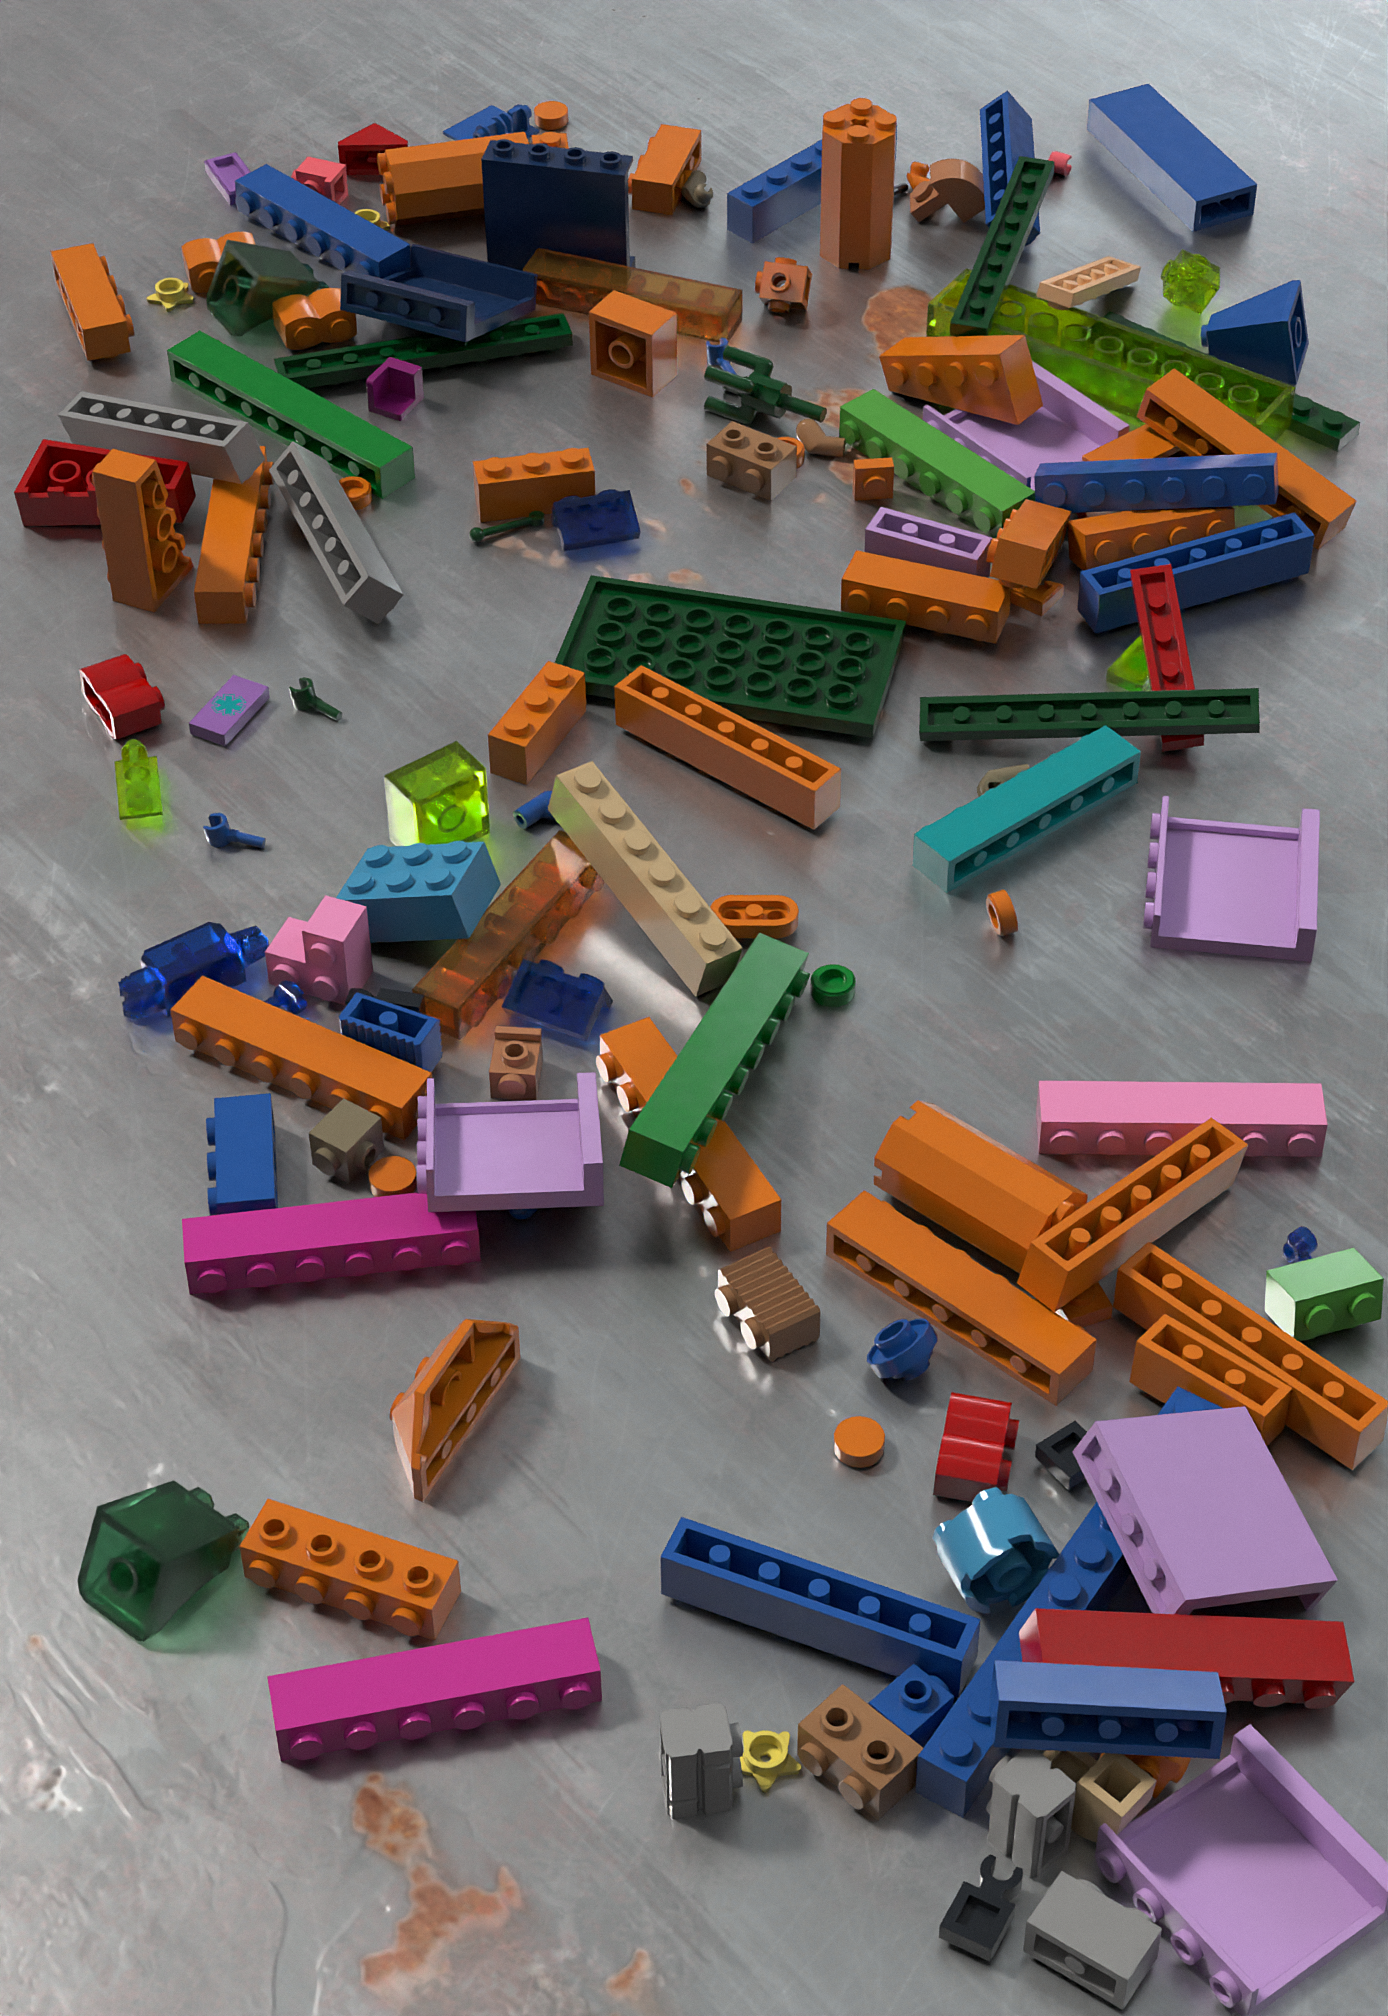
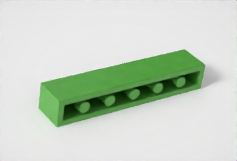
(932, 461)

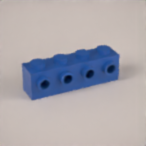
(1107, 1709)

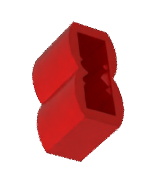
(121, 696)
(974, 1447)

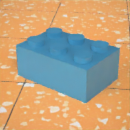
(423, 890)

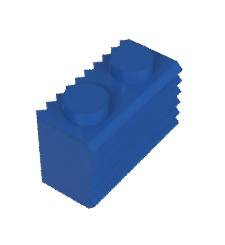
(393, 1030)

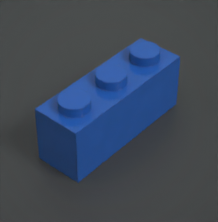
(243, 1155)

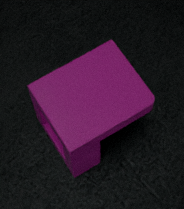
(395, 389)

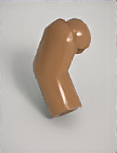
(817, 442)

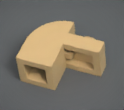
(1106, 1790)

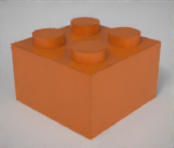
(633, 343)

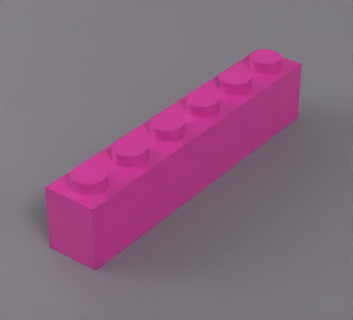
(324, 1242)
(435, 1689)

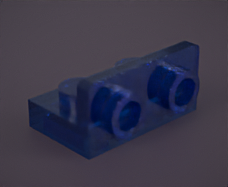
(595, 519)
(556, 999)

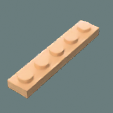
(1087, 282)

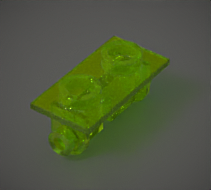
(137, 782)

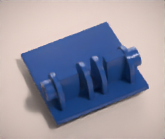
(493, 122)

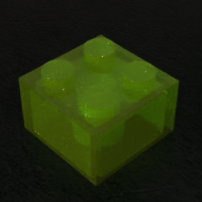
(438, 799)

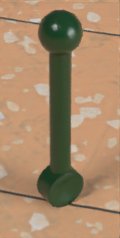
(535, 518)

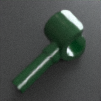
(306, 699)

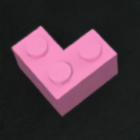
(325, 953)

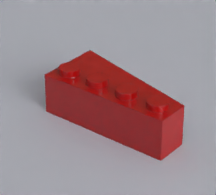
(61, 491)

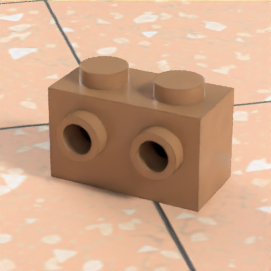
(751, 460)
(858, 1752)

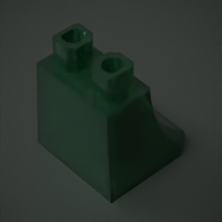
(251, 280)
(155, 1554)

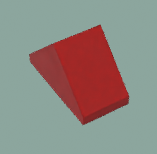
(361, 149)

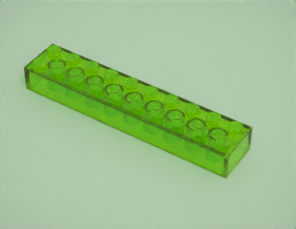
(1118, 362)

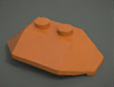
(450, 1397)

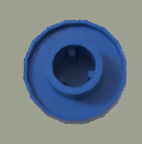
(903, 1349)

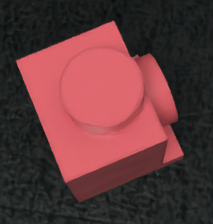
(323, 177)

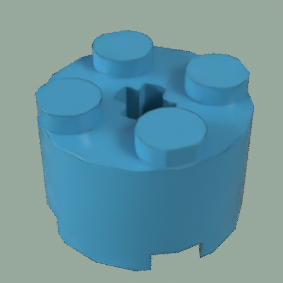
(995, 1550)

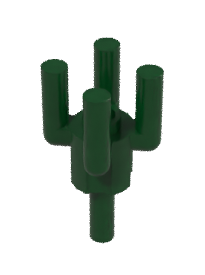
(757, 391)

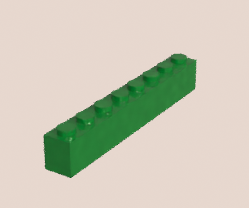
(290, 412)
(715, 1062)

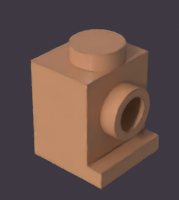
(516, 1063)

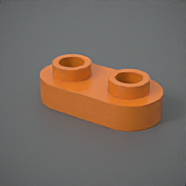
(754, 914)

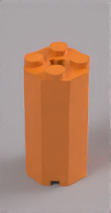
(435, 179)
(857, 184)
(972, 1183)

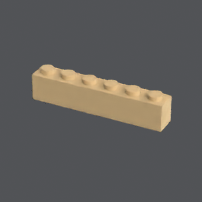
(644, 878)

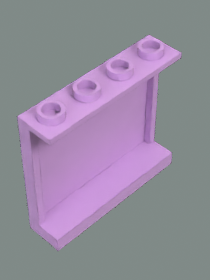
(1055, 433)
(1233, 886)
(511, 1152)
(1202, 1511)
(1249, 1875)

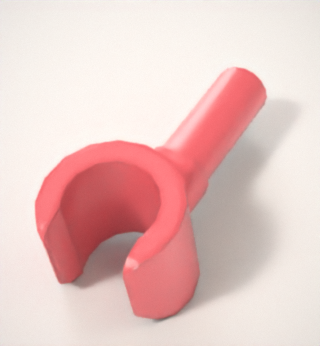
(1061, 160)

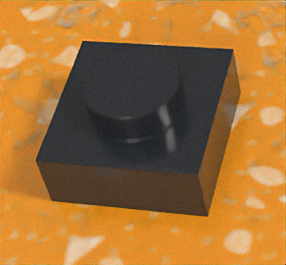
(1057, 1454)

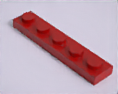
(1163, 640)

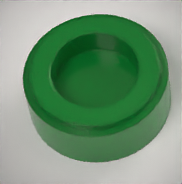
(833, 985)

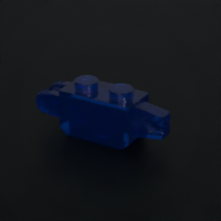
(179, 963)

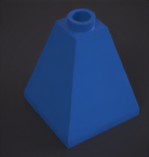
(1262, 333)

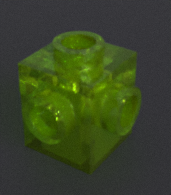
(1190, 281)

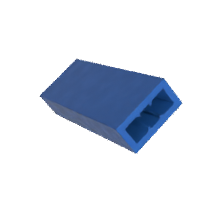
(1171, 157)

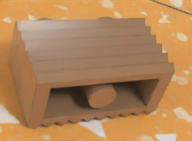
(768, 1304)

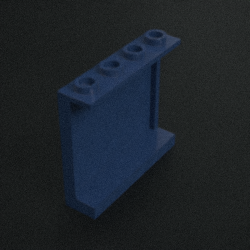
(555, 202)
(442, 294)

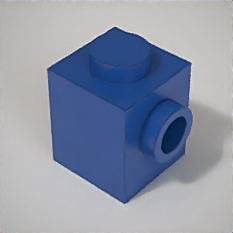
(915, 1703)

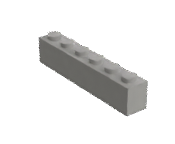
(210, 443)
(336, 533)

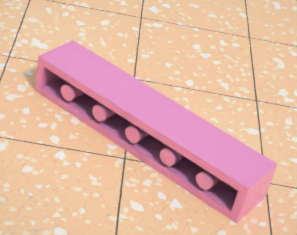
(1154, 1115)

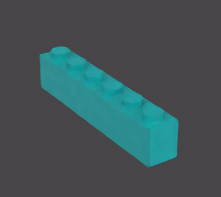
(1025, 808)

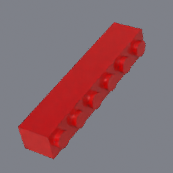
(1254, 1657)

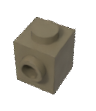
(346, 1141)

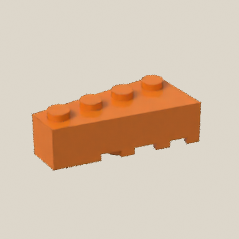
(966, 373)
(138, 531)

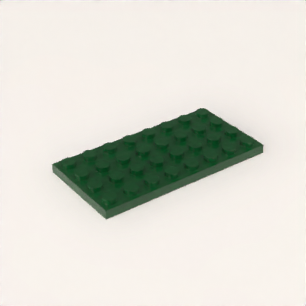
(738, 652)

